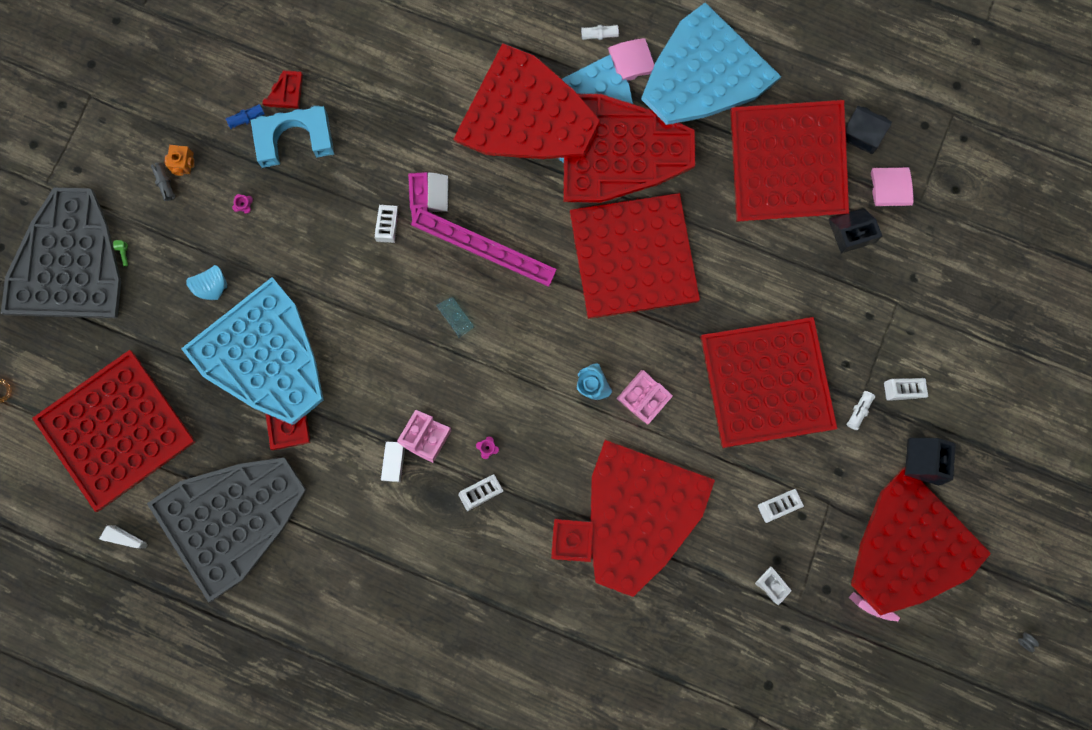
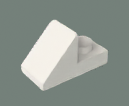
(773, 586)

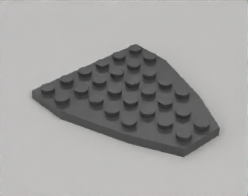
(65, 261)
(228, 519)

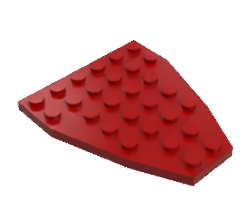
(526, 112)
(627, 152)
(640, 515)
(913, 548)

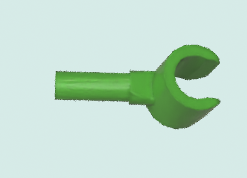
(121, 246)

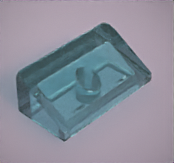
(455, 317)

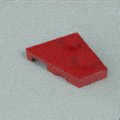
(285, 91)

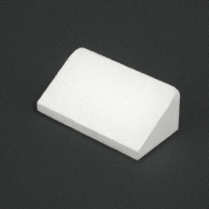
(437, 192)
(392, 462)

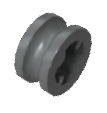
(1028, 642)

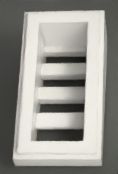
(384, 237)
(894, 392)
(470, 490)
(769, 510)
(117, 535)

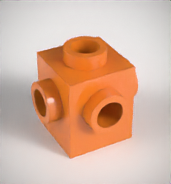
(179, 160)

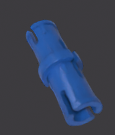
(244, 116)

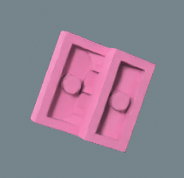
(632, 59)
(892, 186)
(644, 397)
(424, 436)
(859, 601)

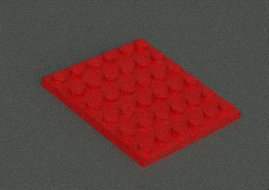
(789, 160)
(634, 256)
(768, 382)
(113, 430)

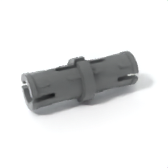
(162, 181)

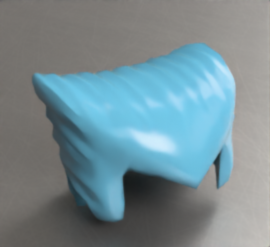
(208, 284)
(593, 383)

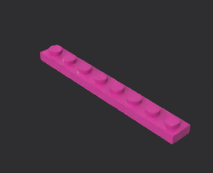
(483, 247)

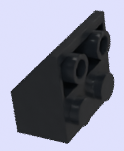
(866, 129)
(855, 230)
(930, 460)

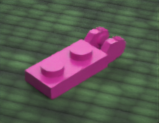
(418, 192)

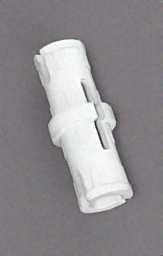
(599, 32)
(860, 410)

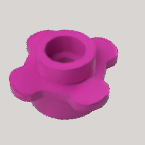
(242, 199)
(482, 447)

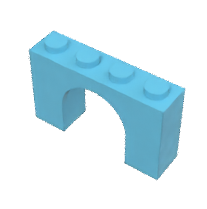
(268, 129)

